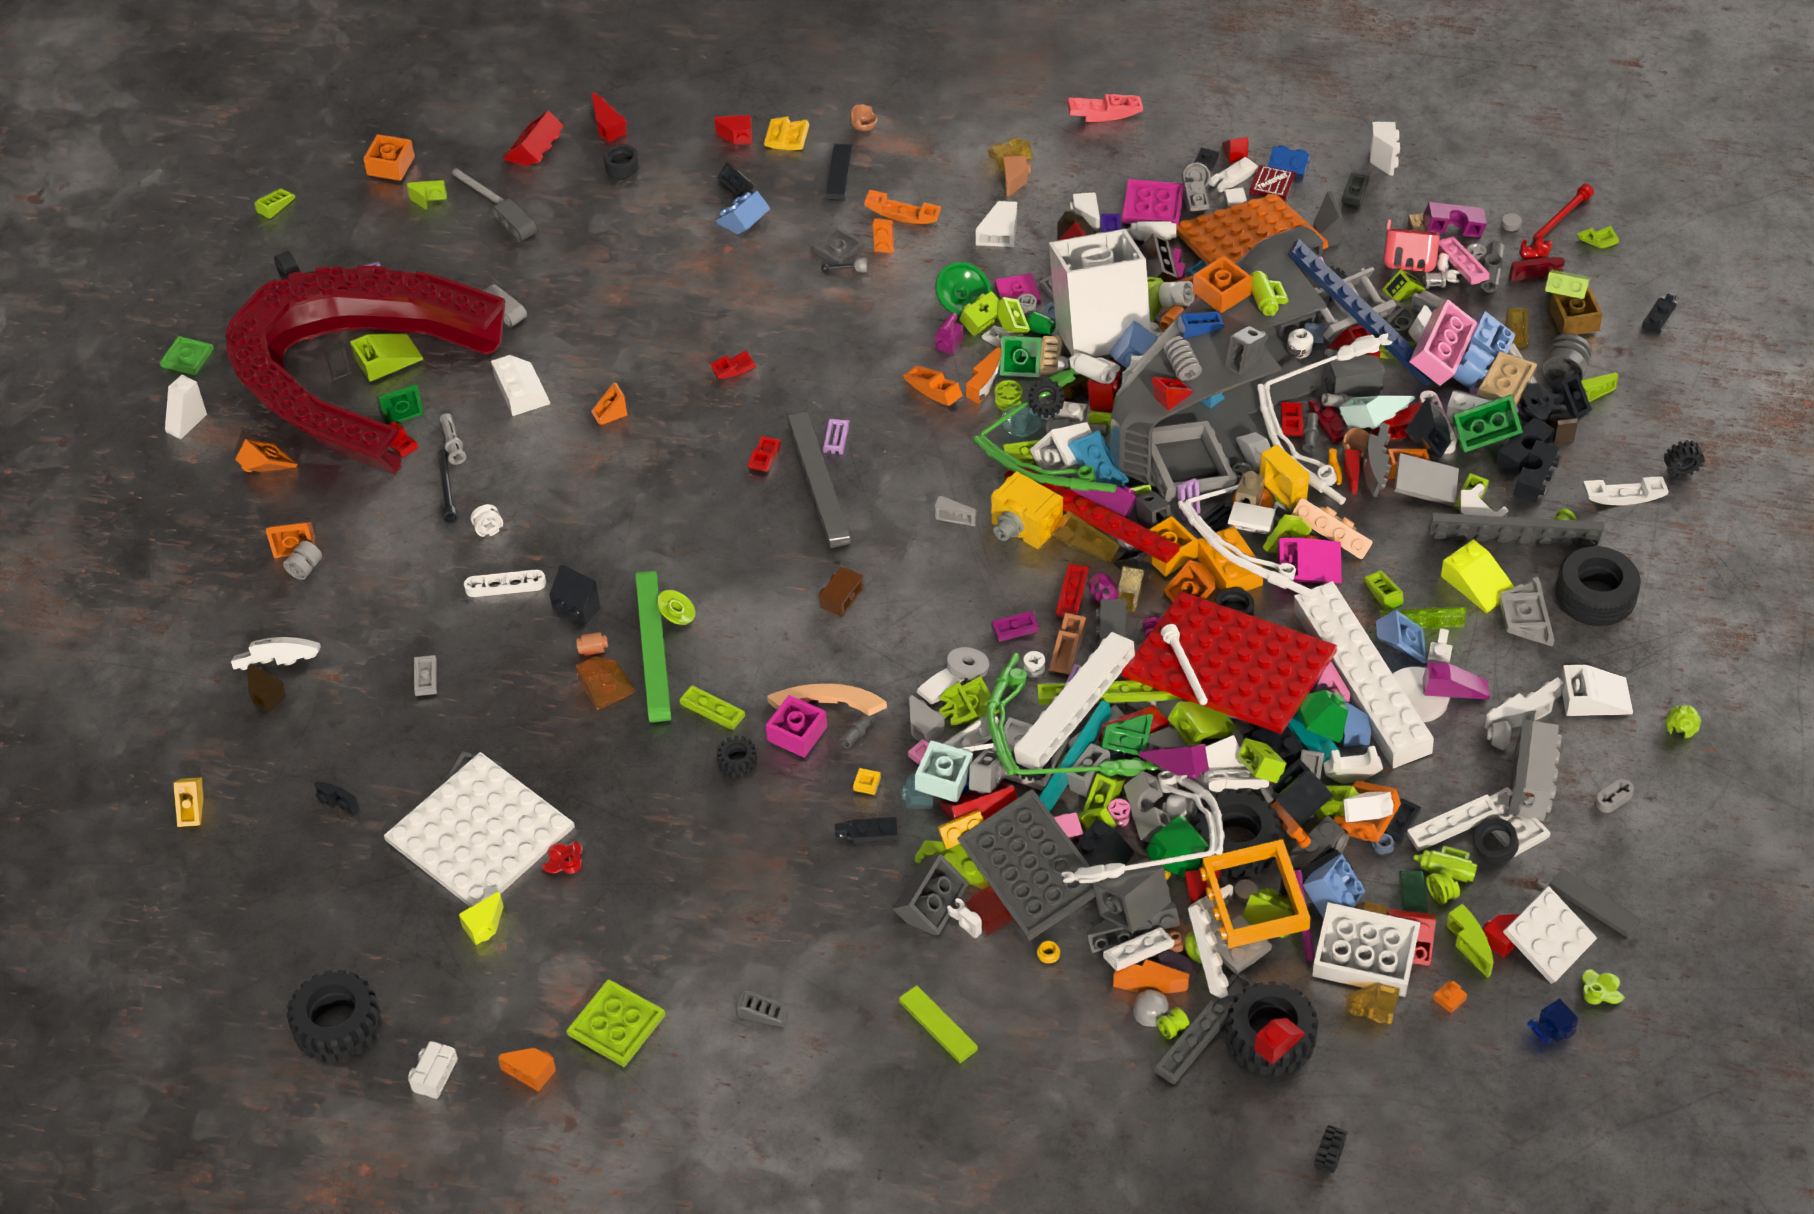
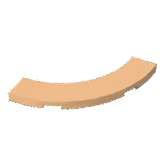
(831, 693)

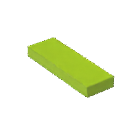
(712, 707)

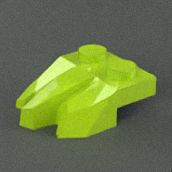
(966, 702)

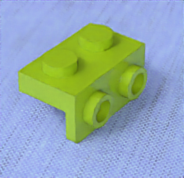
(1288, 527)

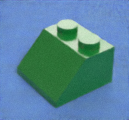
(400, 405)

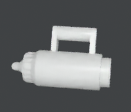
(1143, 230)
(1094, 368)

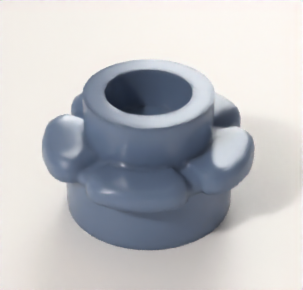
(1385, 840)

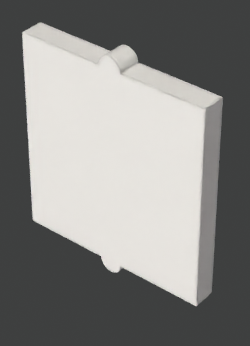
(977, 747)

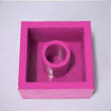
(796, 726)

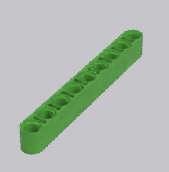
(653, 647)

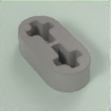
(1617, 799)

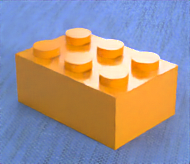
(1226, 572)

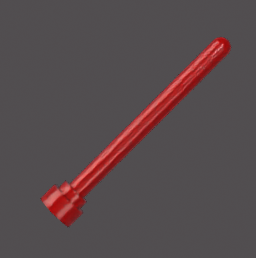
(1584, 193)

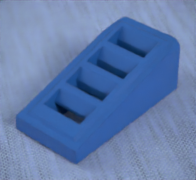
(1192, 323)

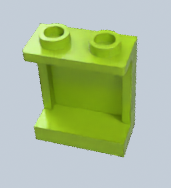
(1567, 284)
(1200, 722)

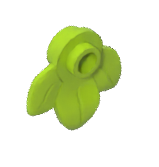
(1601, 987)

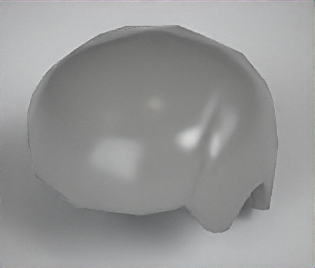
(1196, 172)
(1149, 1007)

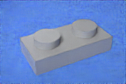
(425, 675)

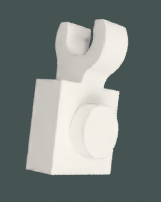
(1440, 651)
(967, 920)

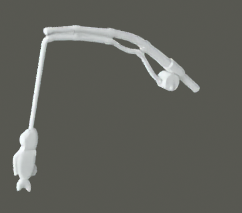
(1326, 473)
(1286, 571)
(1168, 784)

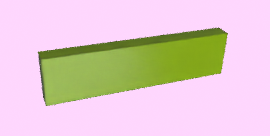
(938, 1024)

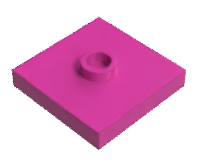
(1016, 286)

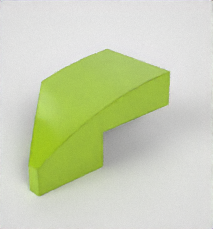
(1601, 238)
(1101, 814)

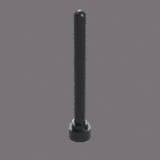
(449, 513)

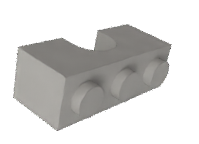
(1141, 796)

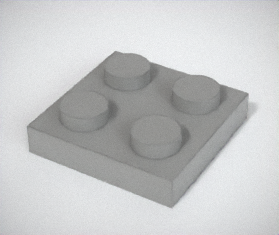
(1242, 956)

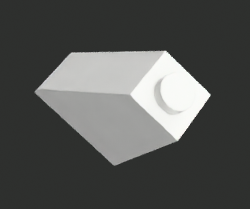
(998, 226)
(184, 407)

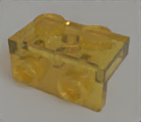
(1015, 147)

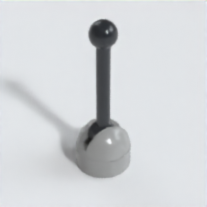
(859, 265)

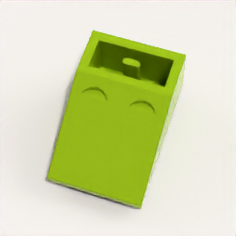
(384, 354)

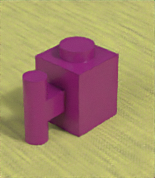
(949, 335)

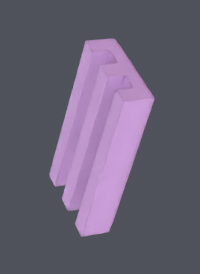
(833, 448)
(1192, 490)

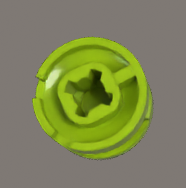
(1008, 396)
(1443, 886)

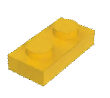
(954, 829)

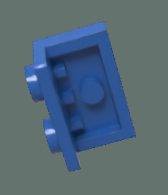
(1289, 160)

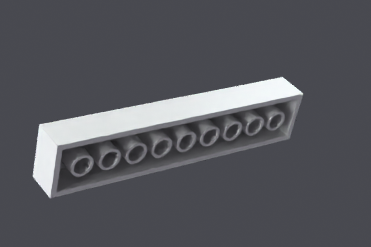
(1369, 680)

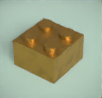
(1576, 314)

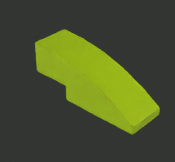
(1471, 939)

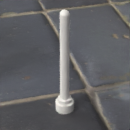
(1171, 635)

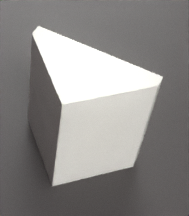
(1252, 518)

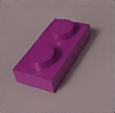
(1015, 626)

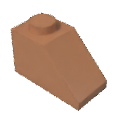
(1015, 173)

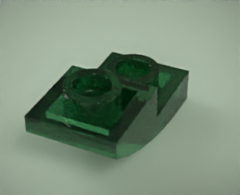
(1413, 891)

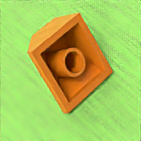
(263, 457)
(1193, 580)

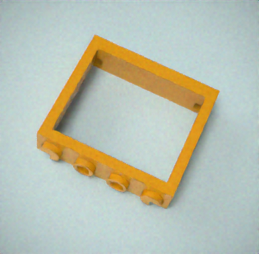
(1265, 930)

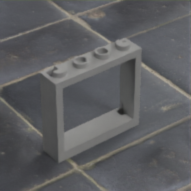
(1189, 431)

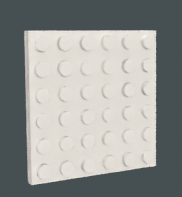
(479, 831)

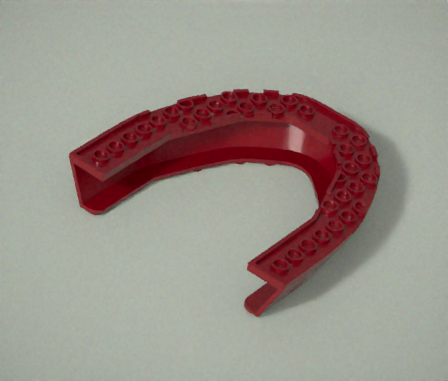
(350, 300)

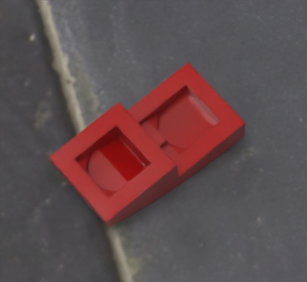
(732, 367)
(1292, 419)
(403, 443)
(765, 454)

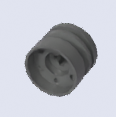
(1567, 356)

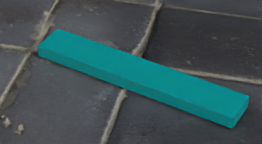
(1087, 736)

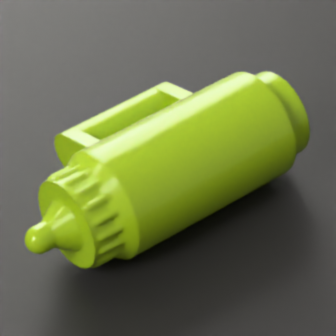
(1264, 294)
(1449, 858)

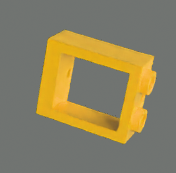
(1275, 468)

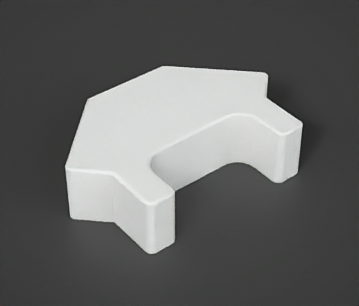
(1472, 505)
(1353, 768)

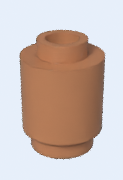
(592, 643)

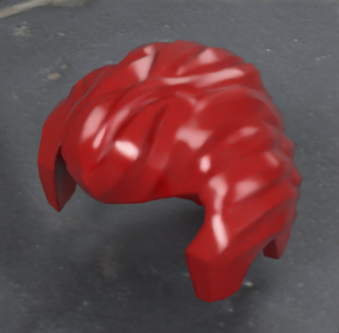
(1536, 250)

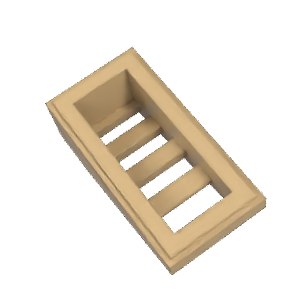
(1050, 350)

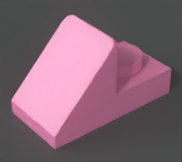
(1331, 681)

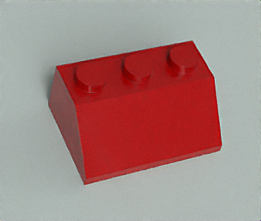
(534, 140)
(987, 803)

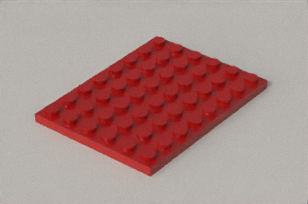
(1240, 661)

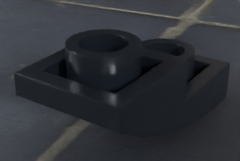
(334, 796)

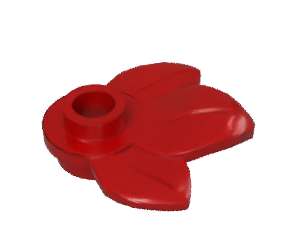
(564, 858)

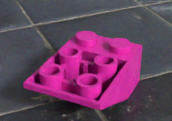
(1314, 559)

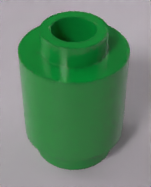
(1041, 324)

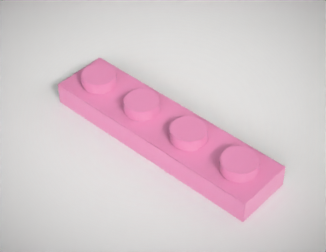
(1463, 260)

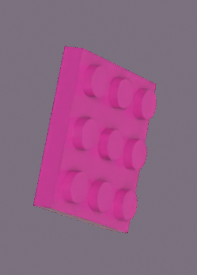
(1152, 201)

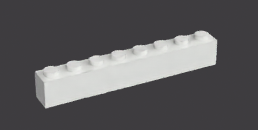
(1074, 702)

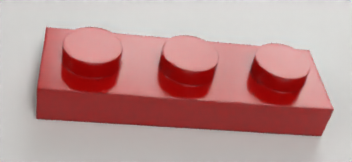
(1072, 590)

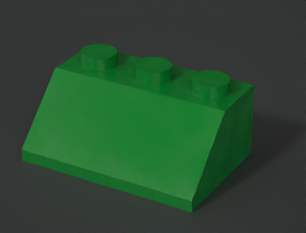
(1486, 423)

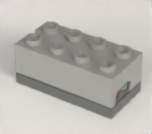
(1534, 770)

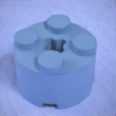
(1472, 366)

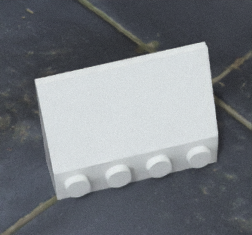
(1365, 948)

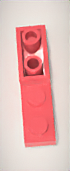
(1108, 109)

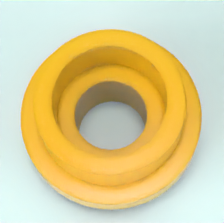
(1048, 946)

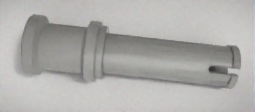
(1055, 424)
(453, 443)

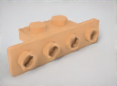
(1332, 527)

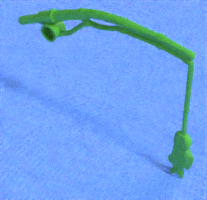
(1086, 473)
(1016, 681)

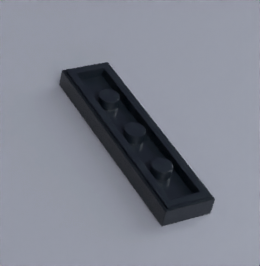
(839, 171)

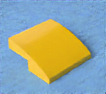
(786, 134)

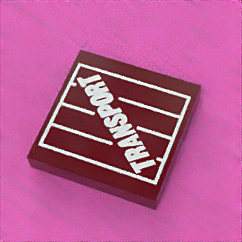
(1272, 181)

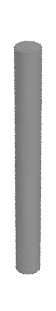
(466, 179)

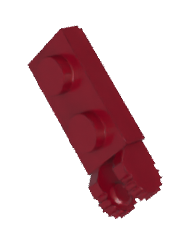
(1535, 267)
(1329, 421)

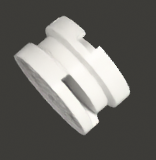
(486, 520)

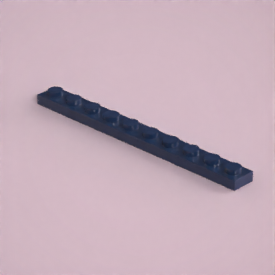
(1354, 305)

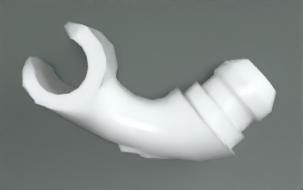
(1442, 265)

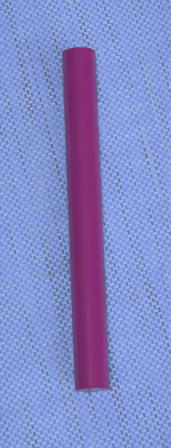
(1306, 934)

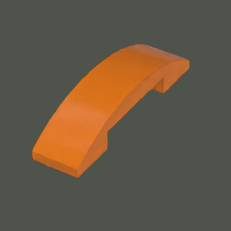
(900, 211)

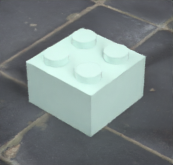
(943, 771)

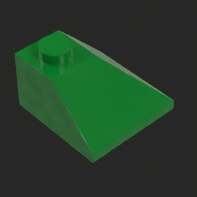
(1020, 356)
(1324, 714)
(1176, 840)

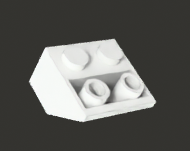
(1384, 146)

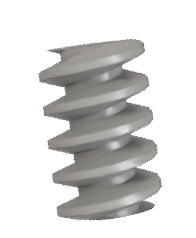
(1182, 359)

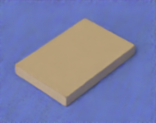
(1507, 377)

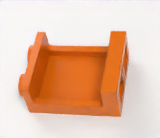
(1374, 828)

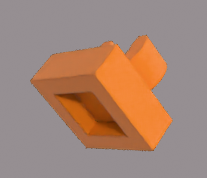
(1450, 996)

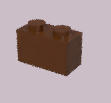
(841, 591)

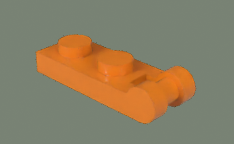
(1291, 826)

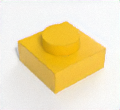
(867, 781)

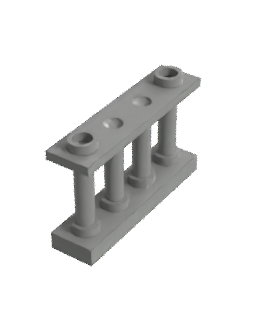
(1381, 307)

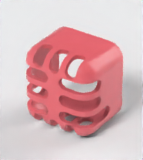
(1415, 245)

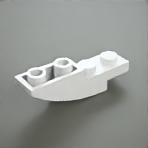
(284, 650)
(1531, 708)

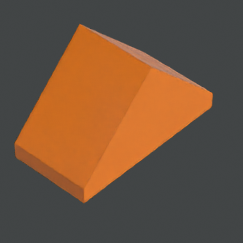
(611, 406)

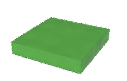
(186, 355)

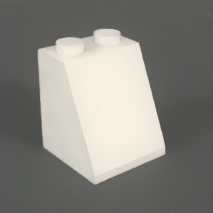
(1053, 449)
(1222, 757)

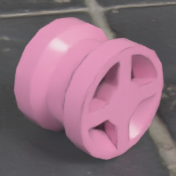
(1123, 808)

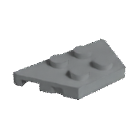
(1527, 613)

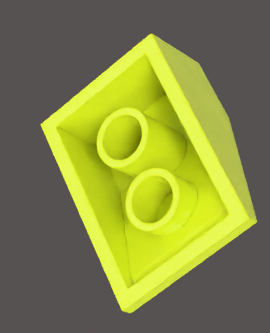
(1476, 575)

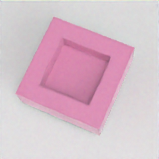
(918, 751)

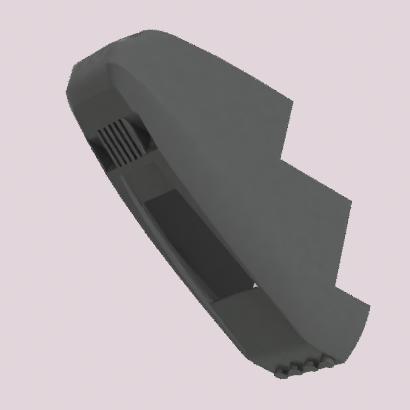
(1138, 412)

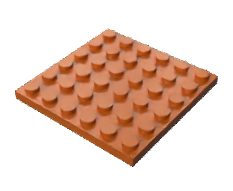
(1239, 228)

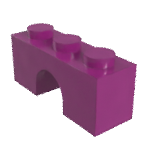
(1469, 219)

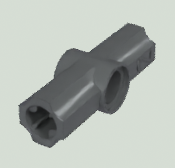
(1493, 265)

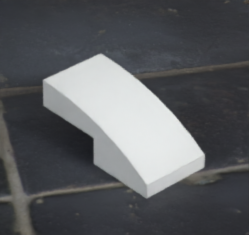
(935, 686)

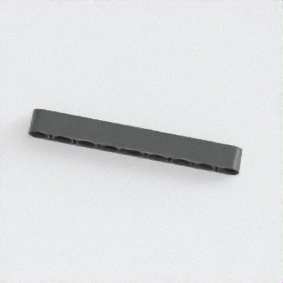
(818, 479)

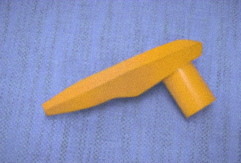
(1332, 461)

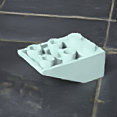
(1372, 410)

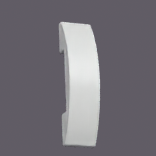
(1626, 494)

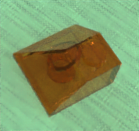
(603, 681)

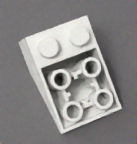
(1594, 692)

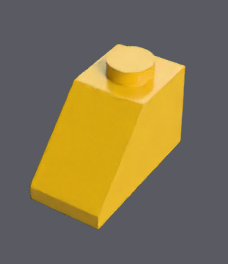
(188, 801)

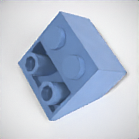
(743, 212)
(1491, 335)
(1334, 884)

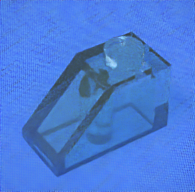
(914, 798)

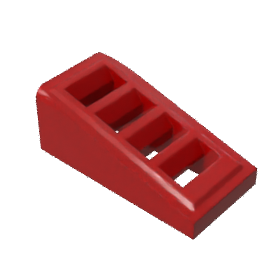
(1352, 465)

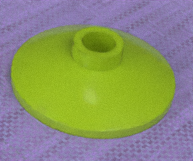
(676, 607)

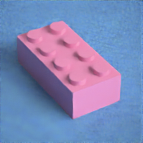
(1443, 342)

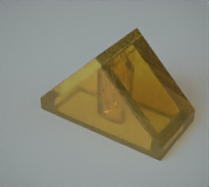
(1517, 322)

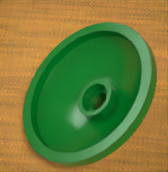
(961, 279)

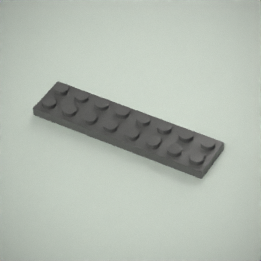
(1513, 528)

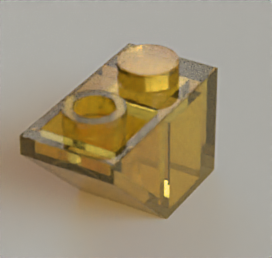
(1375, 1002)

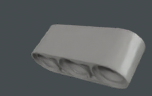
(514, 310)

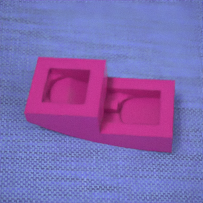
(1180, 267)

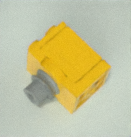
(1025, 510)

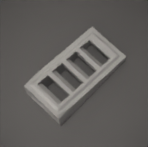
(954, 512)

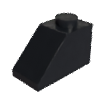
(1573, 393)

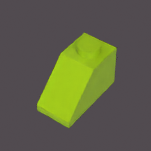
(1103, 791)

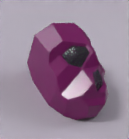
(1103, 587)

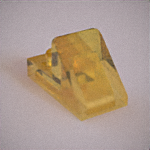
(1130, 586)

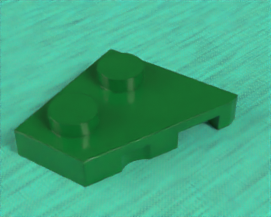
(1128, 735)

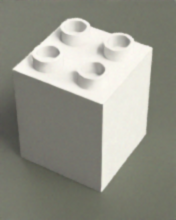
(1098, 290)

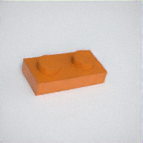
(883, 235)

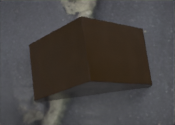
(1564, 428)

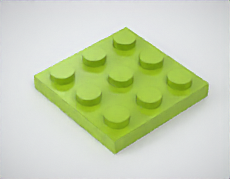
(616, 1023)

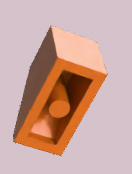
(529, 1066)

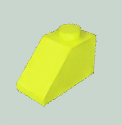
(482, 918)

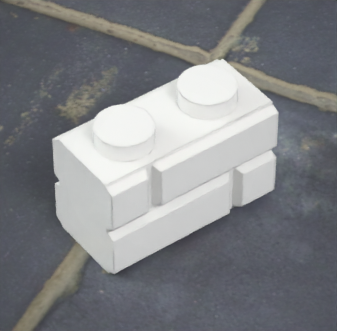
(433, 1069)

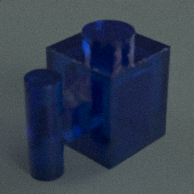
(1555, 1020)

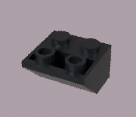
(1430, 429)
(1300, 792)

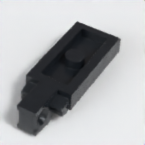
(735, 180)
(1661, 312)
(868, 830)

